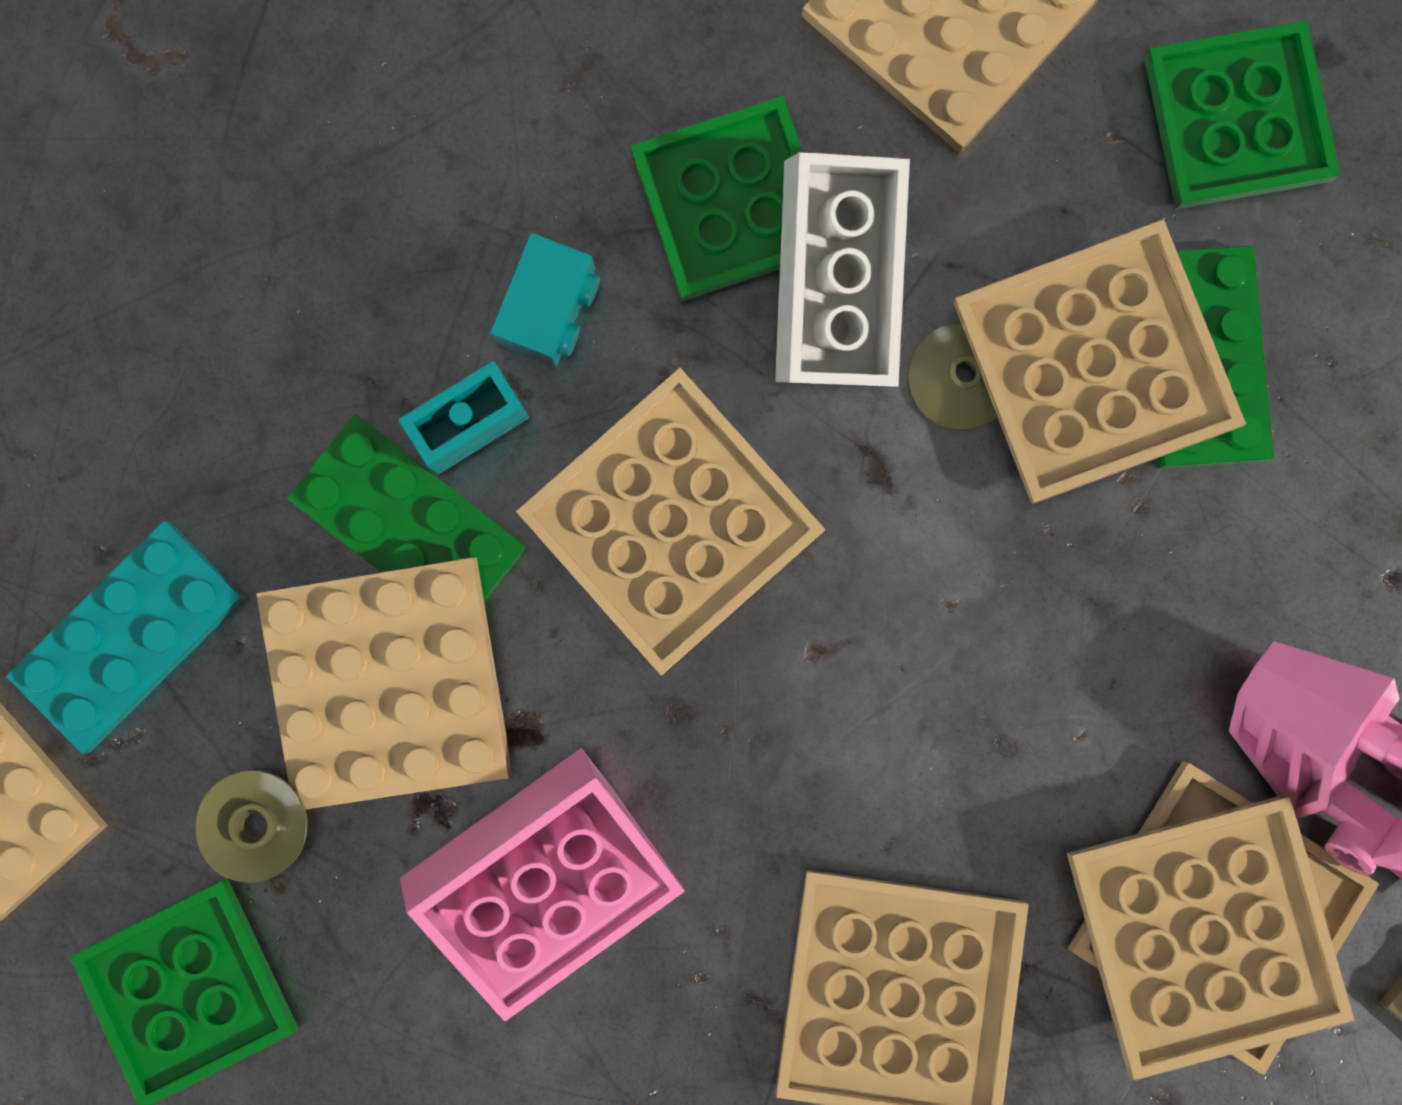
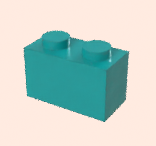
(545, 300)
(464, 418)

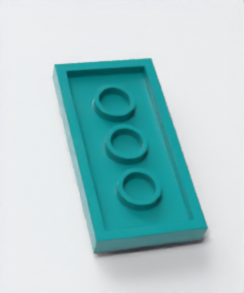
(125, 637)

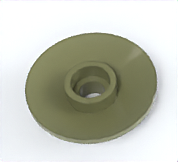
(939, 391)
(225, 832)

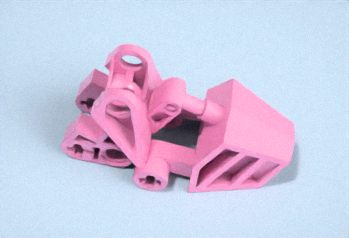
(1304, 730)

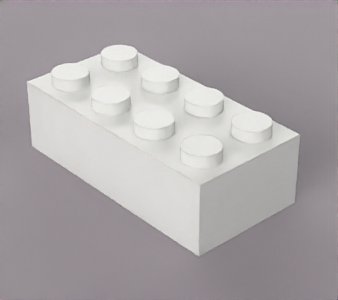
(842, 269)

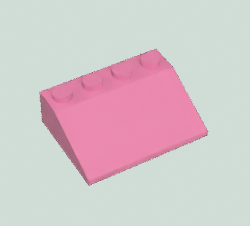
(539, 886)

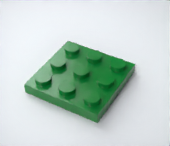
(1241, 114)
(719, 195)
(184, 993)

